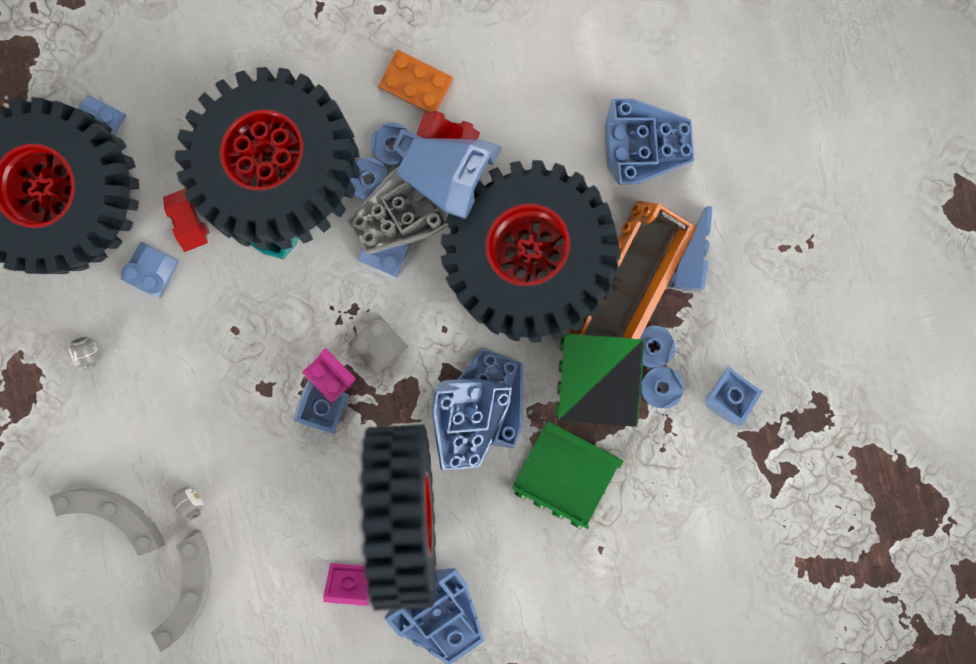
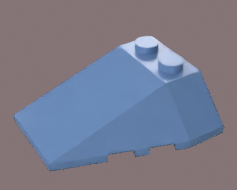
(447, 628)

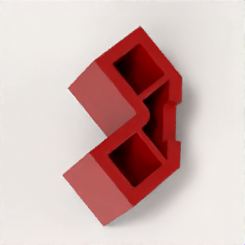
(438, 127)
(187, 226)

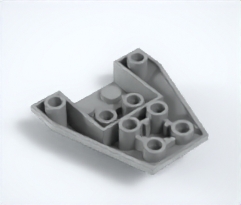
(395, 216)

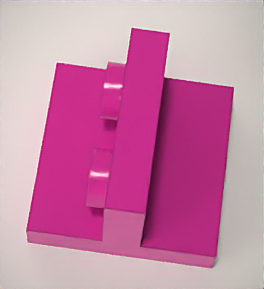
(329, 376)
(346, 585)

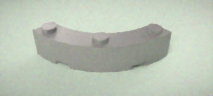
(115, 509)
(194, 592)

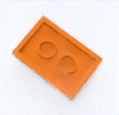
(415, 82)

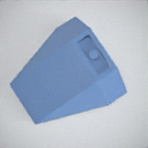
(645, 141)
(447, 170)
(505, 371)
(467, 419)

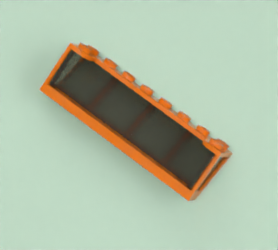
(650, 252)

